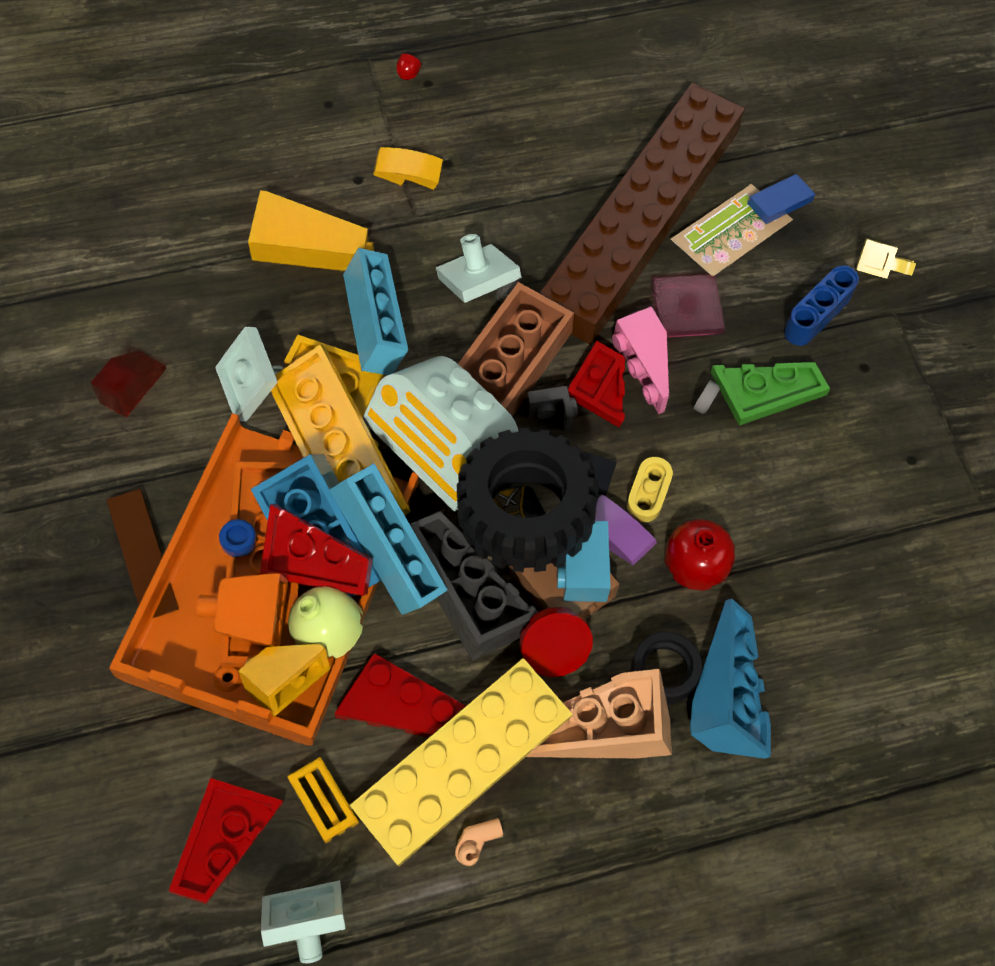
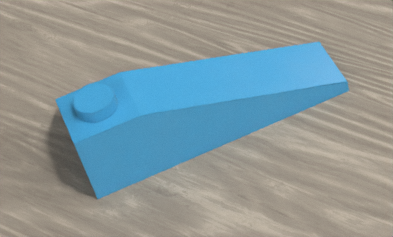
(306, 493)
(727, 698)

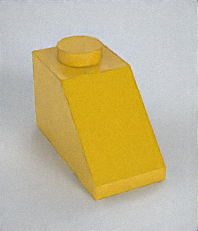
(283, 673)

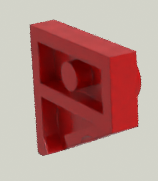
(601, 384)

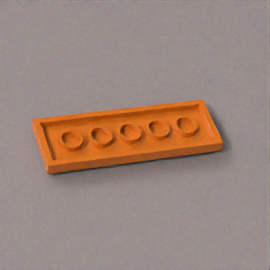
(245, 507)

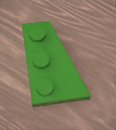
(767, 390)

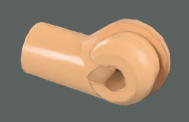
(473, 839)

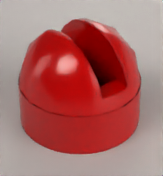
(408, 66)

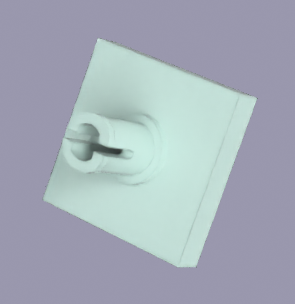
(478, 270)
(246, 373)
(303, 917)

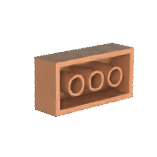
(518, 345)

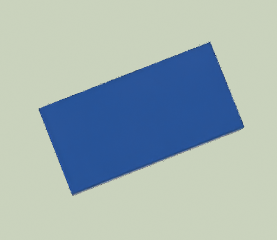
(781, 198)

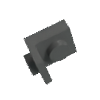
(552, 401)

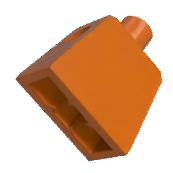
(248, 608)

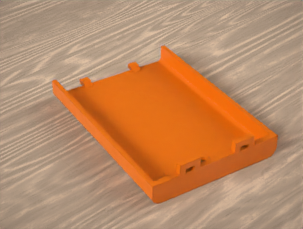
(181, 651)

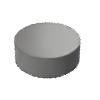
(707, 397)

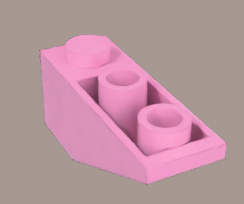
(644, 346)

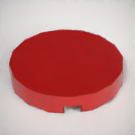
(556, 642)

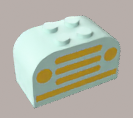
(435, 419)

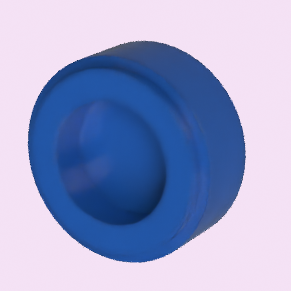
(237, 538)

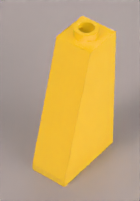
(302, 235)

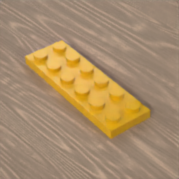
(327, 419)

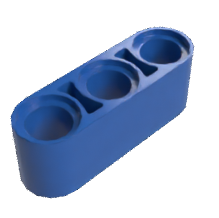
(832, 293)

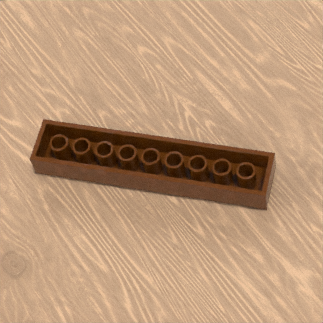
(643, 209)

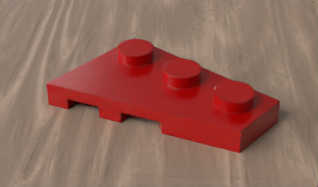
(312, 555)
(397, 700)
(220, 836)

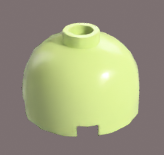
(327, 619)

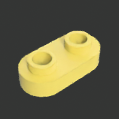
(648, 491)

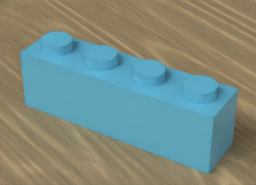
(375, 312)
(388, 539)

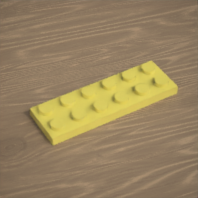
(460, 761)

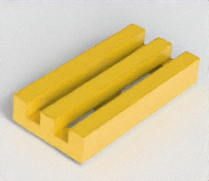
(338, 827)

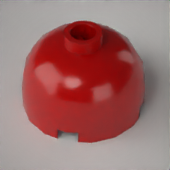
(699, 554)

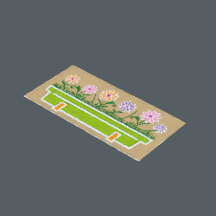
(727, 233)

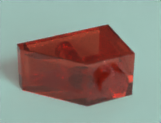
(126, 381)

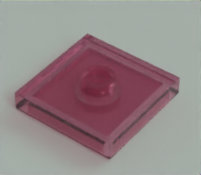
(688, 305)

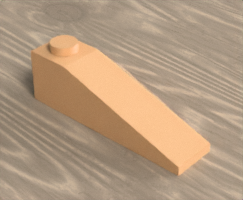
(615, 721)

